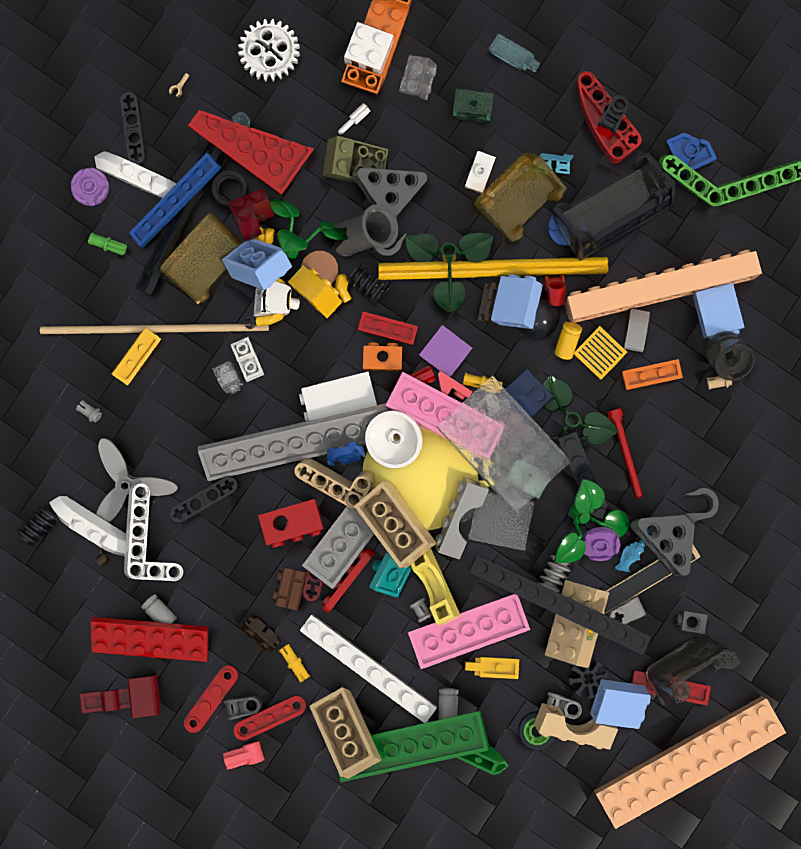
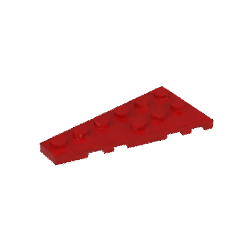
(260, 153)

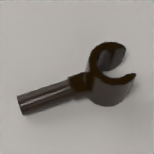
(102, 559)

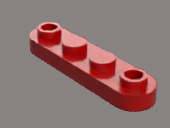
(342, 586)
(211, 699)
(269, 718)

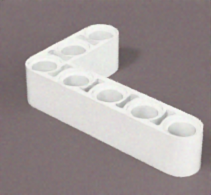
(141, 541)

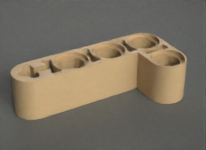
(332, 479)

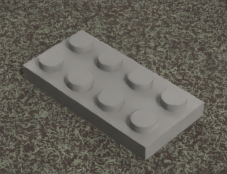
(339, 547)

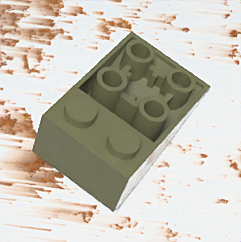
(346, 155)

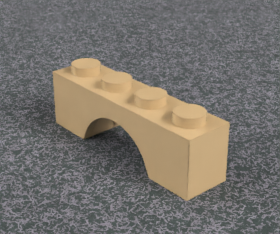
(552, 722)

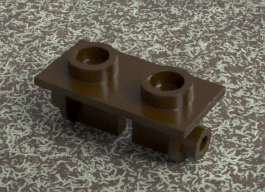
(488, 302)
(254, 630)

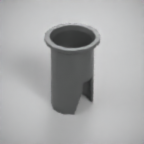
(383, 227)

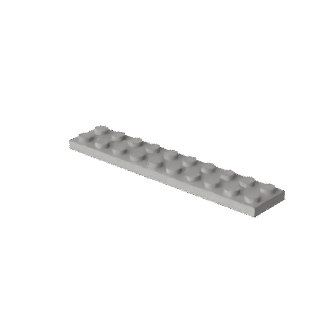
(286, 443)

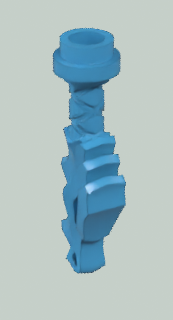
(631, 554)

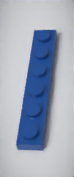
(175, 200)

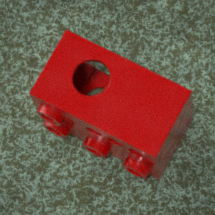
(302, 520)

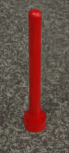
(616, 417)

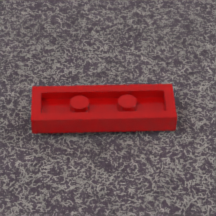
(387, 328)

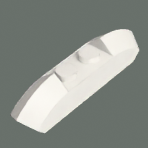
(133, 174)
(89, 525)

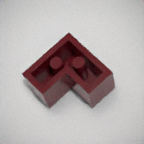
(249, 212)

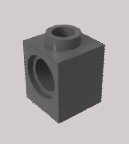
(700, 622)

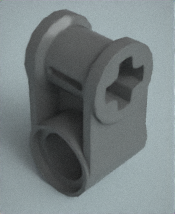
(239, 707)

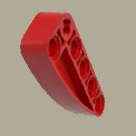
(594, 110)

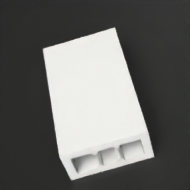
(338, 396)

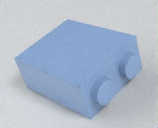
(516, 301)
(718, 310)
(620, 704)

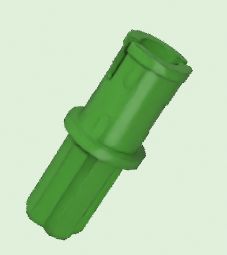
(107, 244)

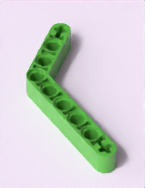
(738, 184)

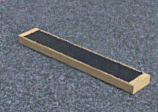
(640, 582)

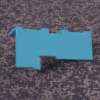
(565, 158)

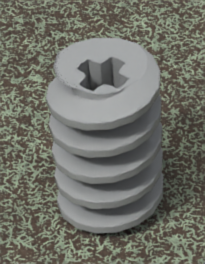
(554, 574)

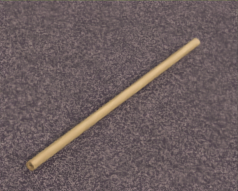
(153, 328)

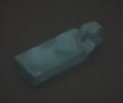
(513, 54)

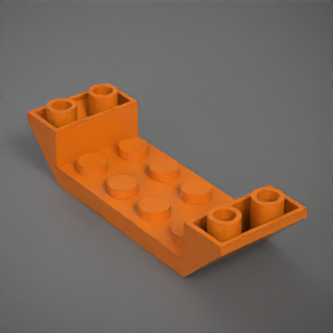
(387, 17)

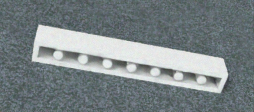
(368, 668)

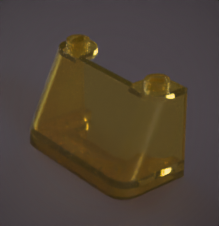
(519, 194)
(199, 258)

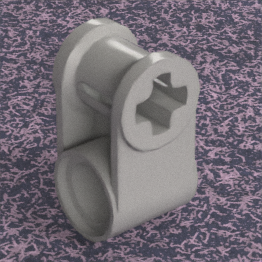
(629, 610)
(563, 703)

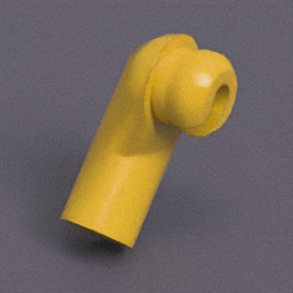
(341, 286)

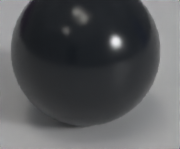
(545, 320)

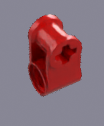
(555, 290)

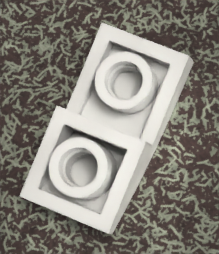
(247, 359)

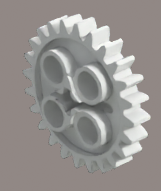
(258, 62)

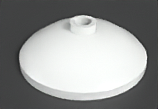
(385, 447)

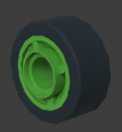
(532, 741)

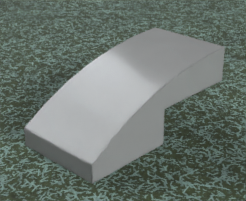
(636, 330)

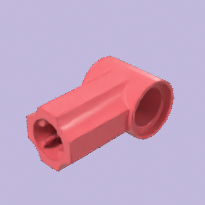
(248, 754)

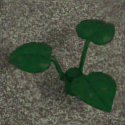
(425, 246)
(596, 427)

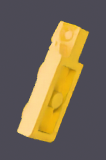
(494, 667)

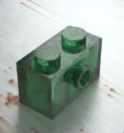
(473, 105)

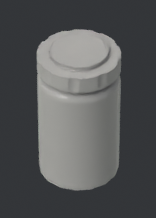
(158, 610)
(447, 703)

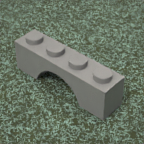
(469, 495)

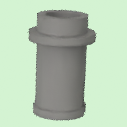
(89, 411)

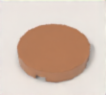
(322, 263)

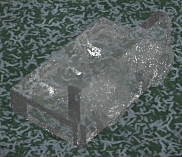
(418, 77)

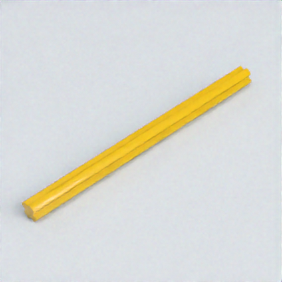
(494, 268)

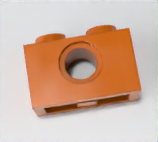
(394, 360)

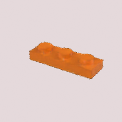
(652, 374)

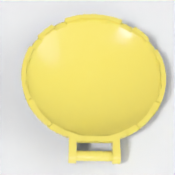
(428, 481)

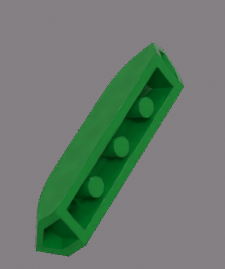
(487, 761)

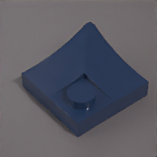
(529, 393)

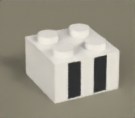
(368, 48)

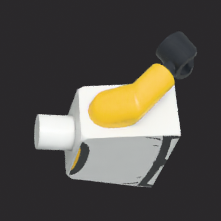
(272, 304)

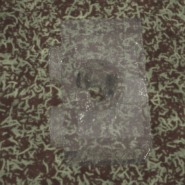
(228, 377)

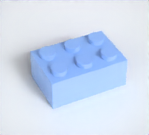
(257, 263)

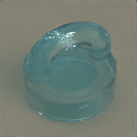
(241, 118)

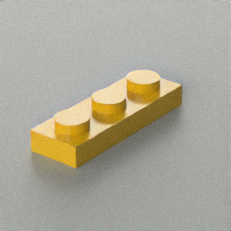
(136, 356)

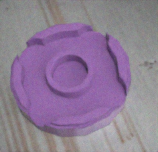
(90, 186)
(601, 543)

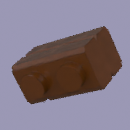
(290, 588)

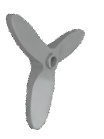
(117, 469)

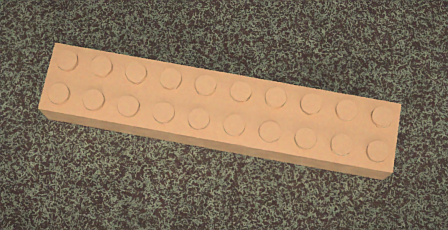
(662, 287)
(689, 761)

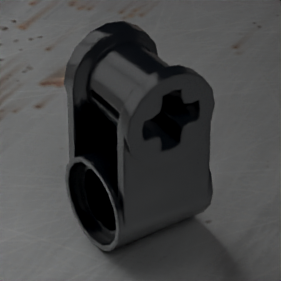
(612, 117)

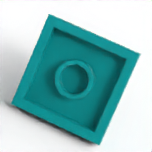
(389, 577)

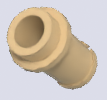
(716, 382)

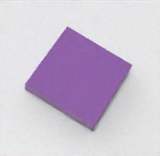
(445, 351)

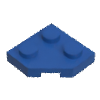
(691, 151)

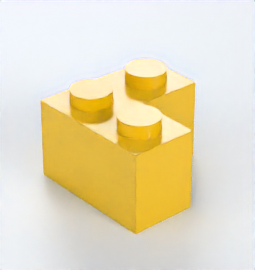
(316, 290)

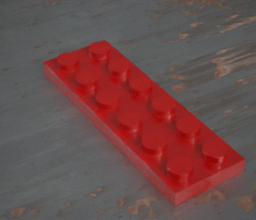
(149, 639)

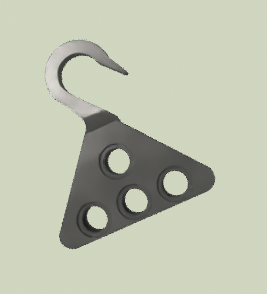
(399, 190)
(682, 544)

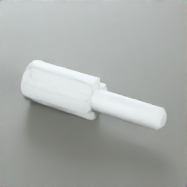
(355, 117)

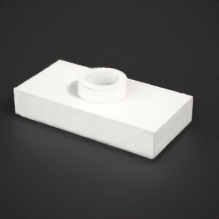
(480, 172)

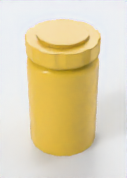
(568, 340)

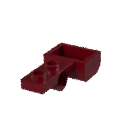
(140, 696)

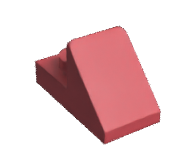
(447, 384)

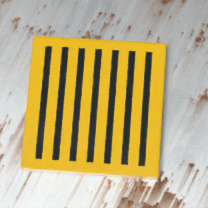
(600, 353)

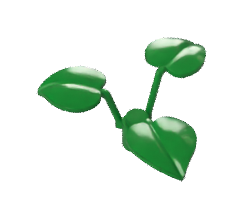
(290, 242)
(588, 497)

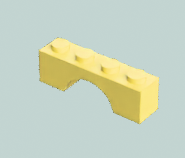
(441, 601)

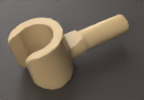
(179, 86)

